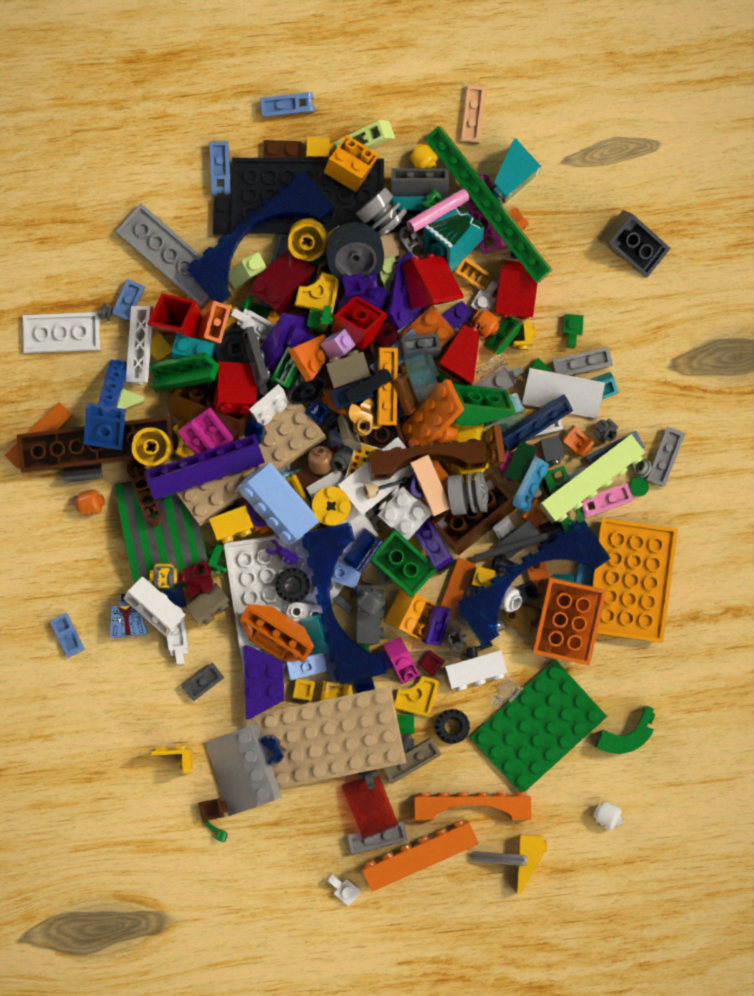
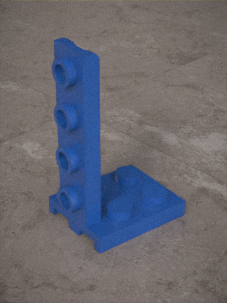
(105, 420)

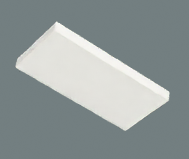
(61, 332)
(545, 386)
(354, 483)
(357, 521)

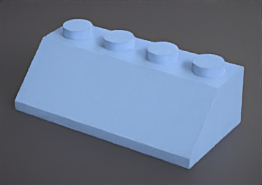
(277, 503)

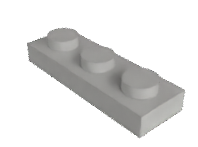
(583, 362)
(665, 456)
(386, 838)

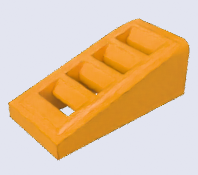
(462, 275)

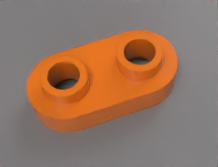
(537, 575)

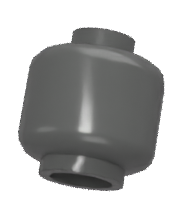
(370, 601)

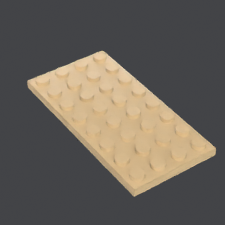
(287, 438)
(334, 737)

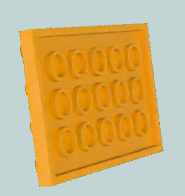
(635, 579)

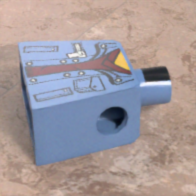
(126, 621)

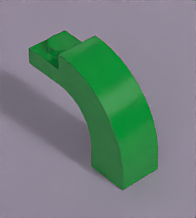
(626, 743)

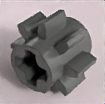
(605, 430)
(459, 637)

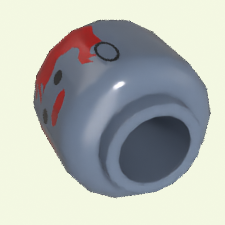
(334, 440)

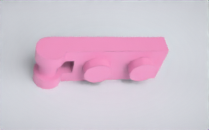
(607, 500)

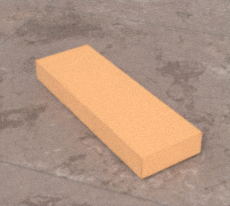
(473, 114)
(430, 485)

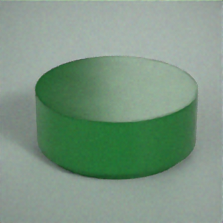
(639, 487)

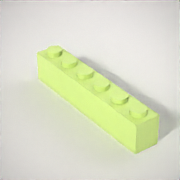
(592, 478)

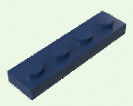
(536, 422)

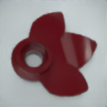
(195, 581)

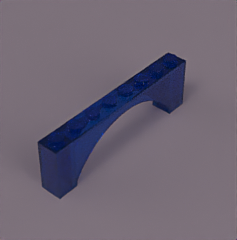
(298, 199)
(324, 551)
(482, 609)

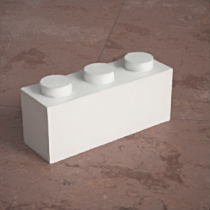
(154, 606)
(476, 670)

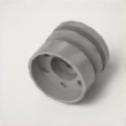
(381, 212)
(471, 493)

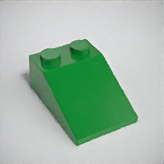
(482, 404)
(403, 563)

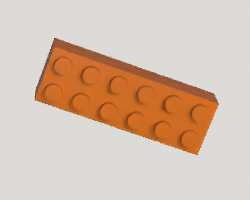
(419, 856)

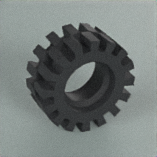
(292, 573)
(452, 714)

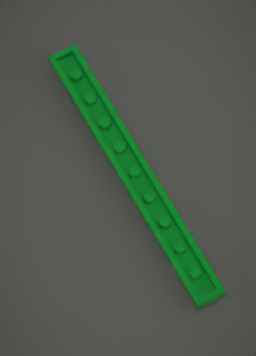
(488, 204)

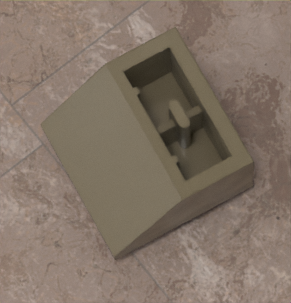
(347, 370)
(208, 605)

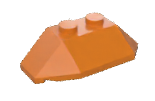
(276, 633)

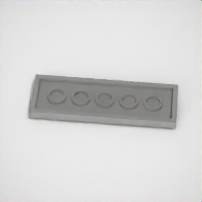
(162, 249)

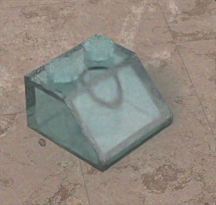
(422, 373)

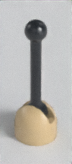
(371, 490)

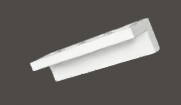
(139, 345)

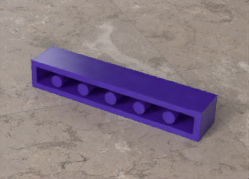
(204, 467)

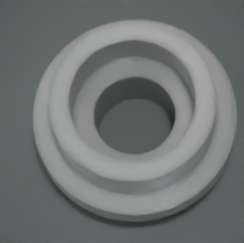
(642, 468)

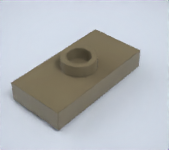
(347, 433)

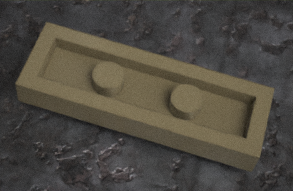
(415, 759)

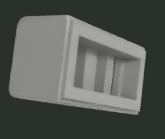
(503, 528)

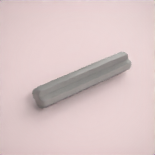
(499, 858)

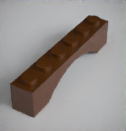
(467, 455)

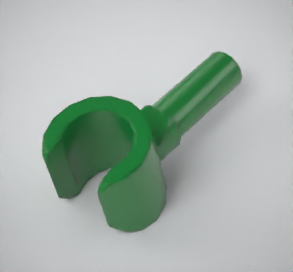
(221, 834)

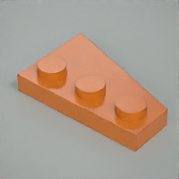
(309, 357)

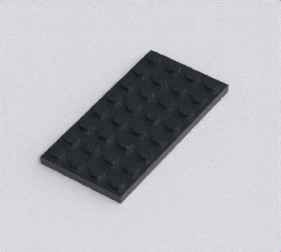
(261, 178)

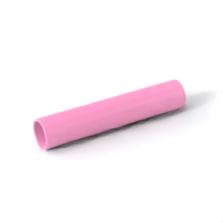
(437, 210)

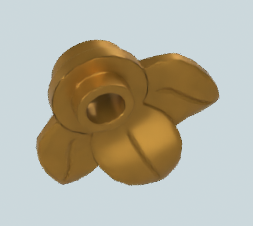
(363, 414)
(523, 617)

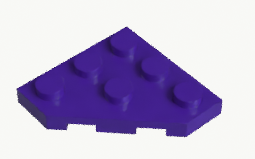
(400, 309)

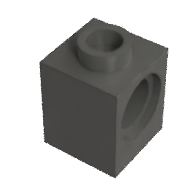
(552, 450)

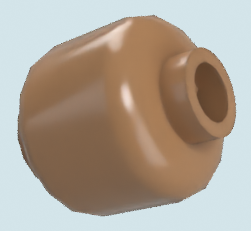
(320, 460)

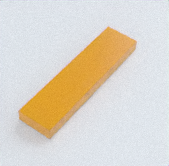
(387, 394)

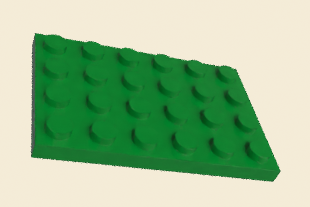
(538, 726)

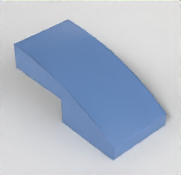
(67, 635)

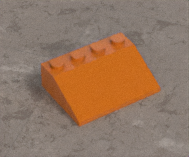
(568, 621)

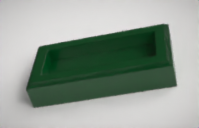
(520, 462)

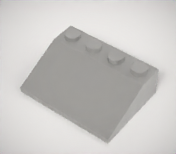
(243, 769)

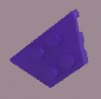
(262, 681)

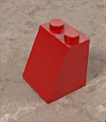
(430, 281)
(515, 291)
(175, 316)
(462, 355)
(234, 388)

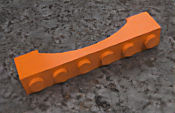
(428, 806)

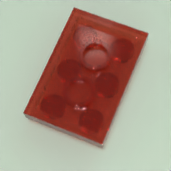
(370, 807)

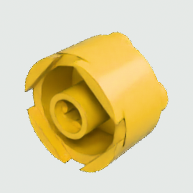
(303, 249)
(162, 450)
(331, 494)

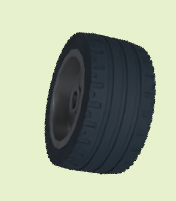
(354, 250)

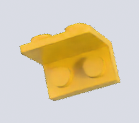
(185, 761)

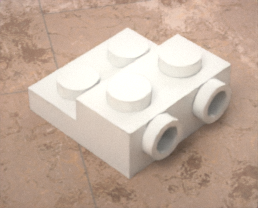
(404, 512)

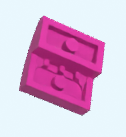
(205, 432)

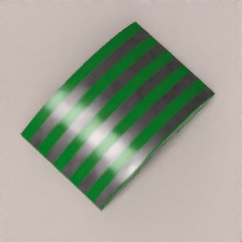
(173, 542)

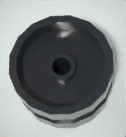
(225, 350)
(302, 391)

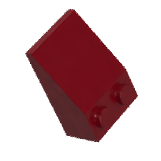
(280, 281)

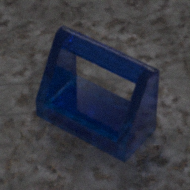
(363, 550)

